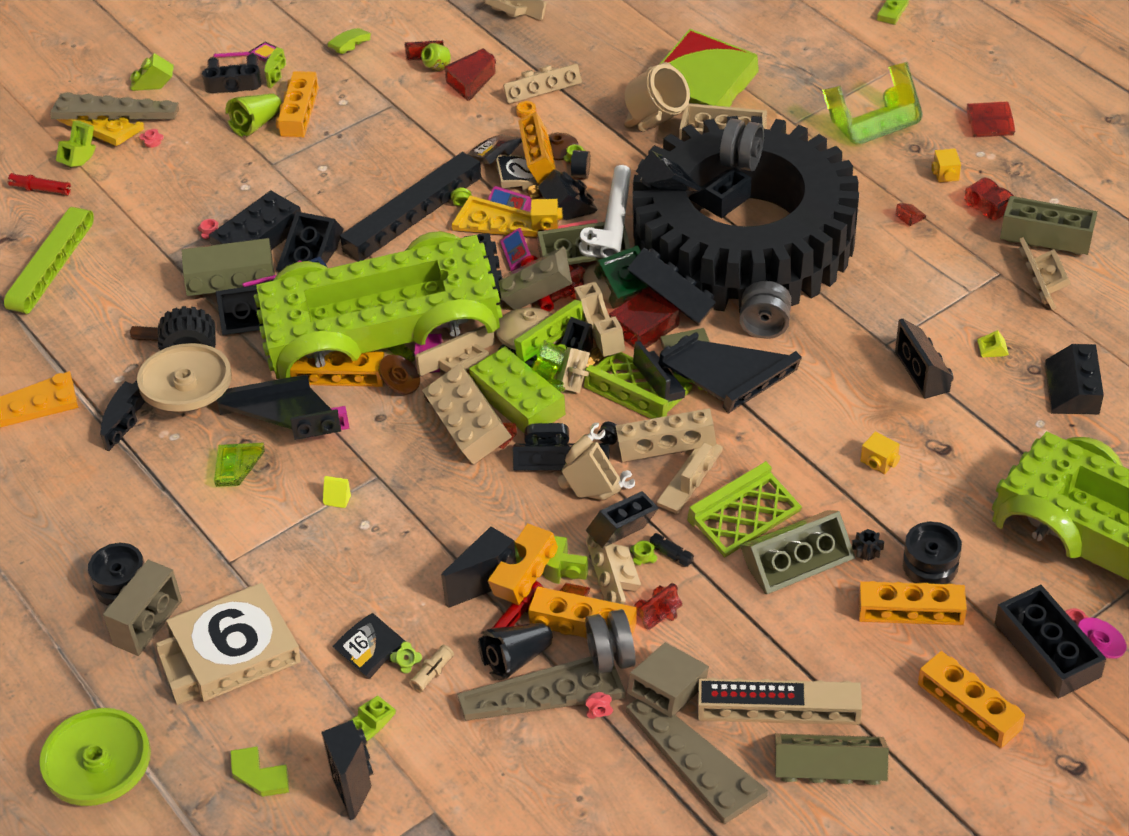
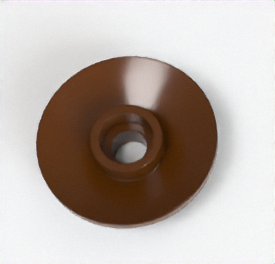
(559, 144)
(399, 374)

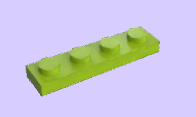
(549, 330)

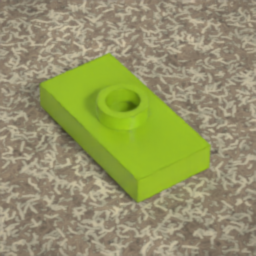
(892, 11)

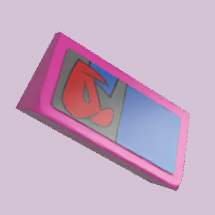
(510, 198)
(514, 248)

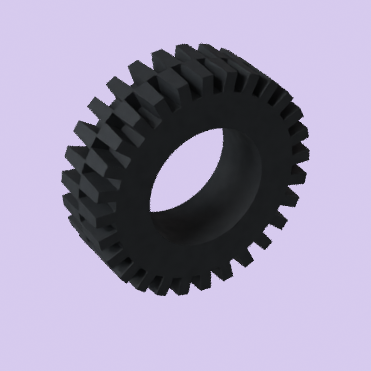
(727, 258)

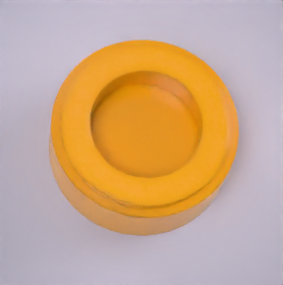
(525, 108)

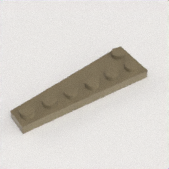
(73, 105)
(541, 690)
(706, 769)

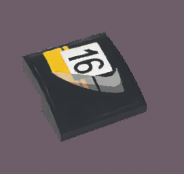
(491, 148)
(369, 644)

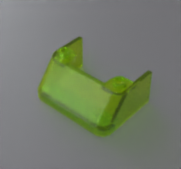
(900, 109)

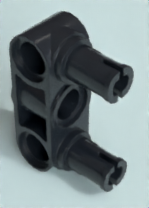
(232, 77)

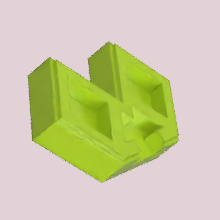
(263, 781)

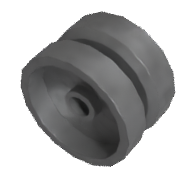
(742, 144)
(765, 309)
(610, 641)

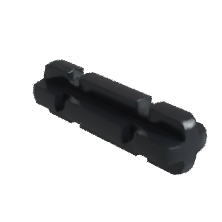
(671, 549)

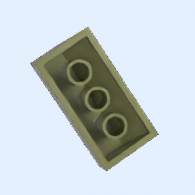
(1048, 225)
(570, 239)
(226, 265)
(798, 551)
(831, 758)

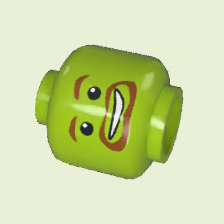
(436, 56)

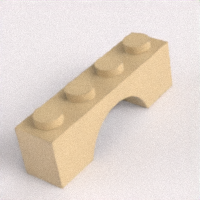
(605, 330)

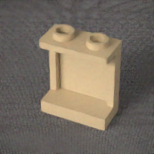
(179, 674)

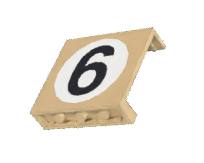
(234, 641)

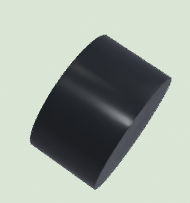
(580, 164)

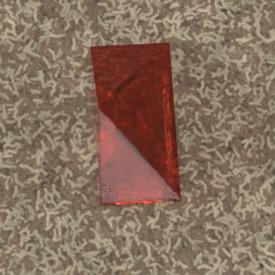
(414, 49)

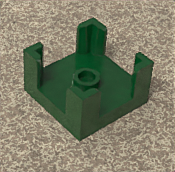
(616, 274)

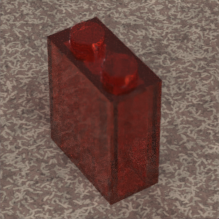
(646, 318)

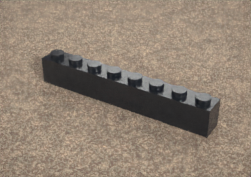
(410, 207)

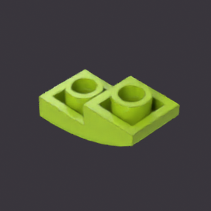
(348, 39)
(273, 66)
(373, 716)

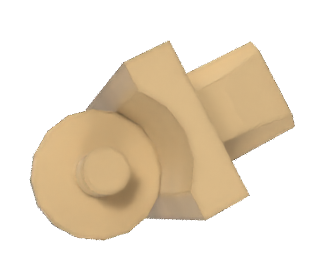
(573, 369)

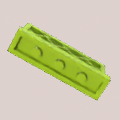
(628, 394)
(728, 497)

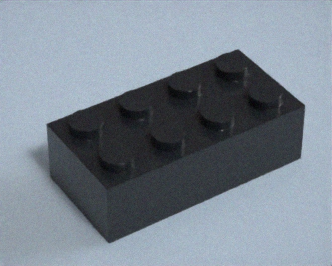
(265, 218)
(1050, 641)

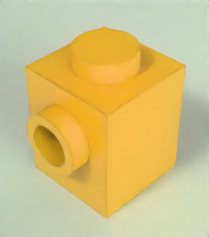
(946, 165)
(545, 214)
(880, 453)

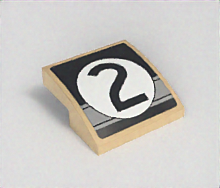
(514, 172)

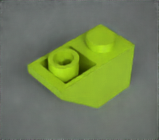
(152, 75)

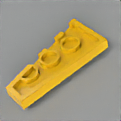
(108, 129)
(493, 218)

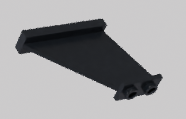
(727, 370)
(285, 403)

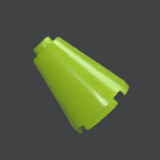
(251, 112)

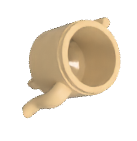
(655, 96)

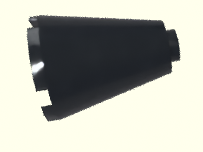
(512, 647)

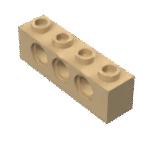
(666, 435)

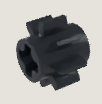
(867, 545)

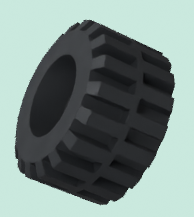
(186, 327)

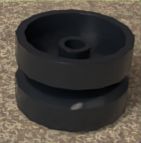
(932, 553)
(113, 569)

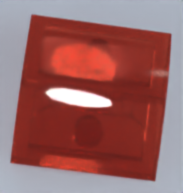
(990, 119)

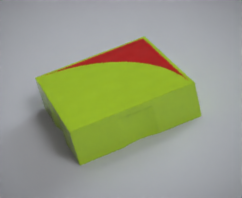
(712, 68)

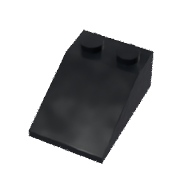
(310, 238)
(471, 570)

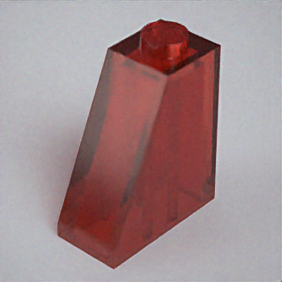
(470, 73)

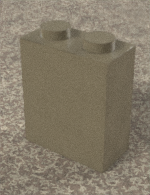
(667, 679)

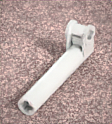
(609, 241)

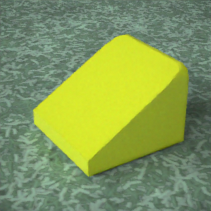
(993, 345)
(336, 492)

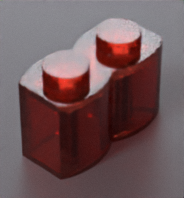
(988, 198)

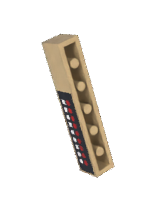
(780, 701)

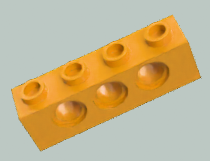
(297, 104)
(536, 146)
(341, 370)
(912, 603)
(568, 611)
(976, 711)

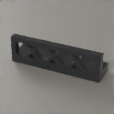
(544, 455)

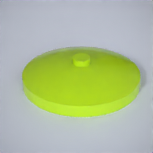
(95, 756)

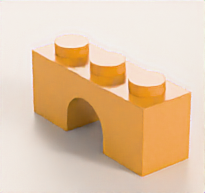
(515, 581)

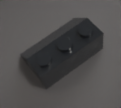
(238, 310)
(922, 360)
(1075, 380)
(349, 764)

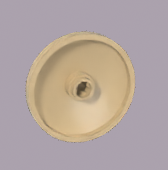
(184, 377)

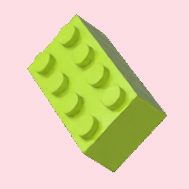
(517, 390)

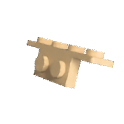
(532, 8)
(541, 82)
(1048, 271)
(464, 349)
(689, 477)
(614, 570)

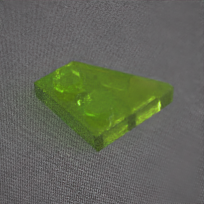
(236, 462)

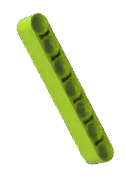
(48, 260)

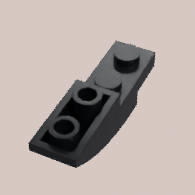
(120, 414)

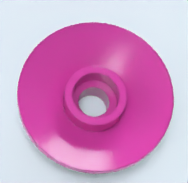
(1104, 637)

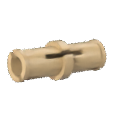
(422, 679)

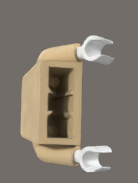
(590, 470)

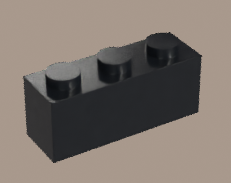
(621, 519)

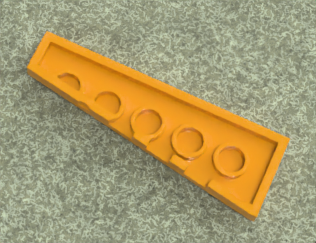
(38, 400)

